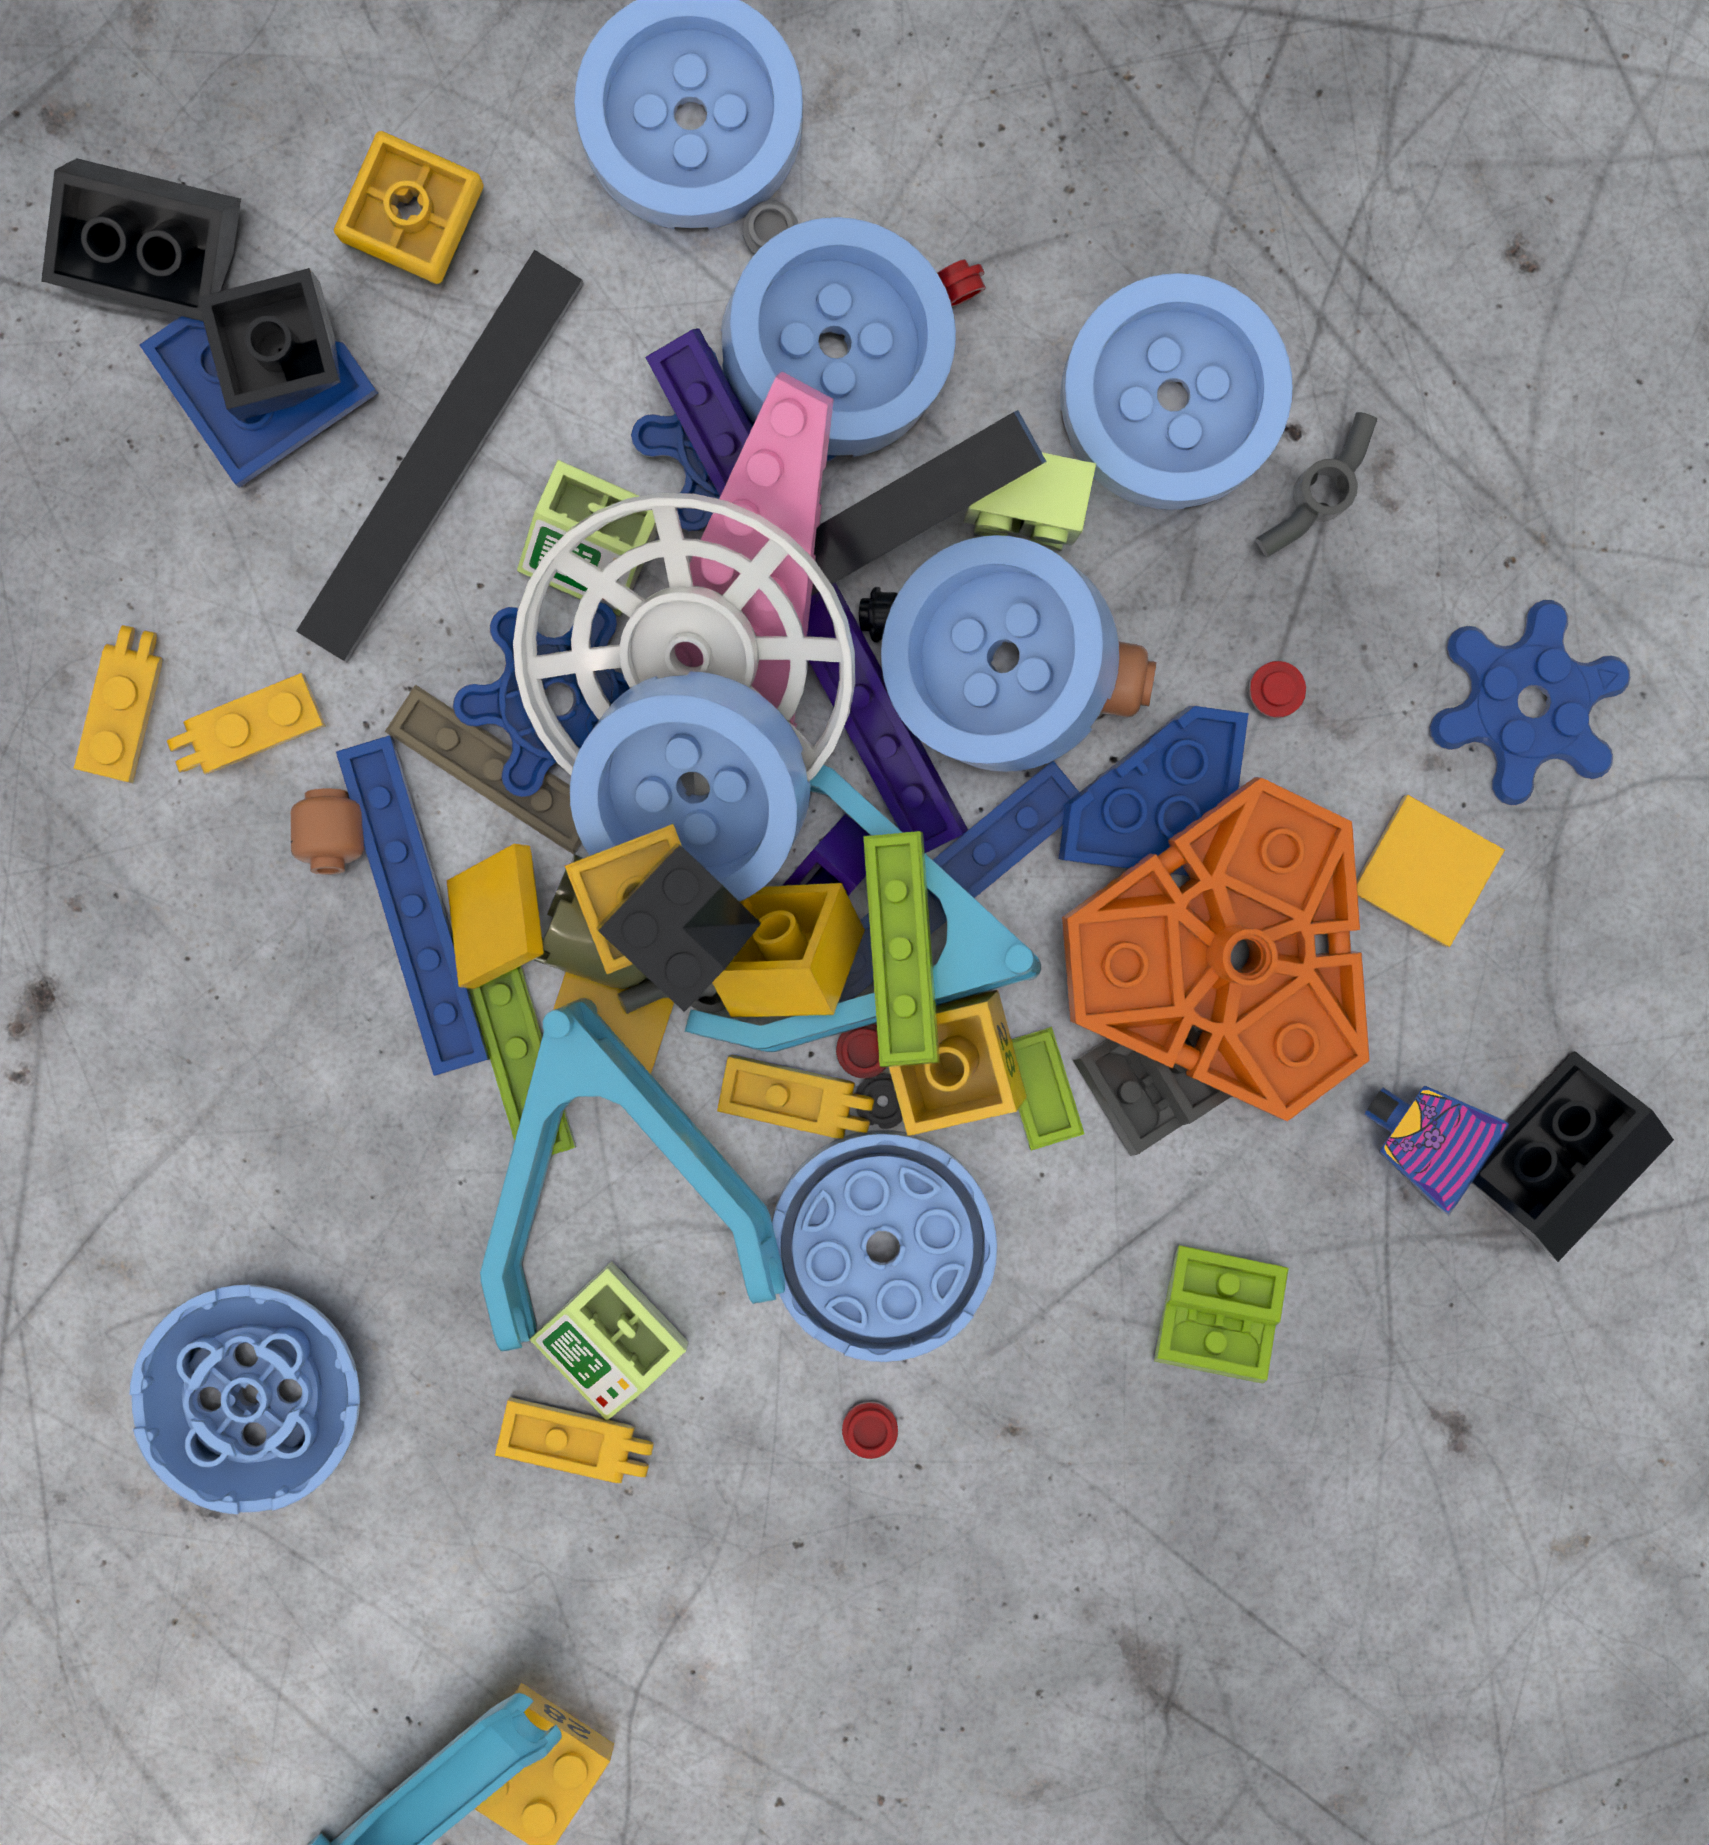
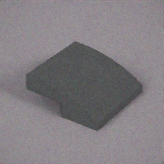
(1143, 1095)

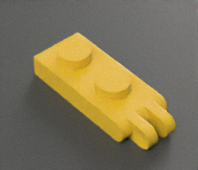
(120, 707)
(249, 725)
(791, 1097)
(570, 1442)

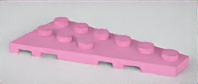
(782, 482)

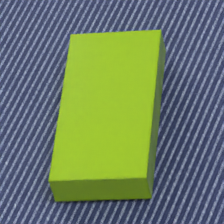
(1050, 1108)

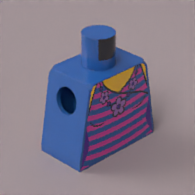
(1436, 1141)

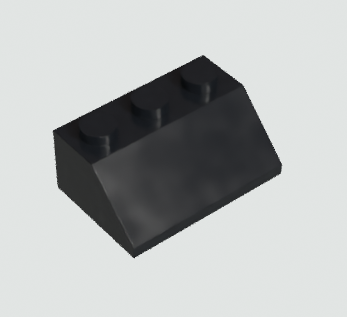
(138, 237)
(1570, 1155)

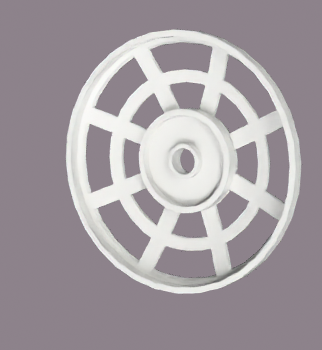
(678, 616)

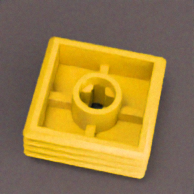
(395, 174)

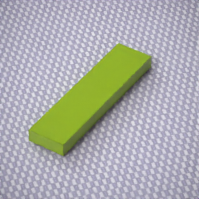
(901, 949)
(513, 1044)

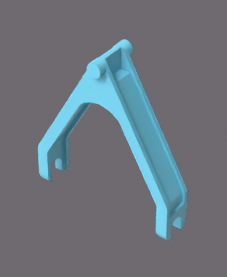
(975, 959)
(588, 1060)
(454, 1779)

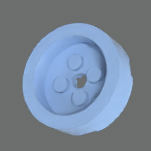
(678, 54)
(851, 283)
(1188, 334)
(956, 618)
(704, 724)
(896, 1187)

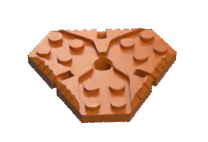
(1158, 956)

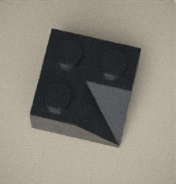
(271, 343)
(679, 927)

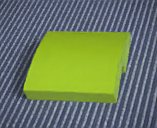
(1221, 1314)

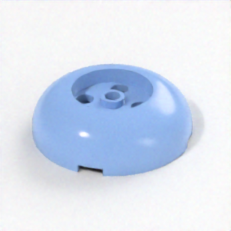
(204, 1450)

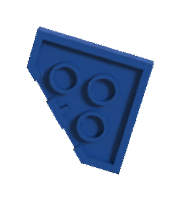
(256, 443)
(1156, 789)

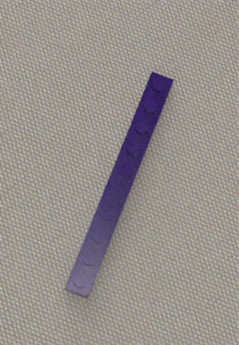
(884, 742)

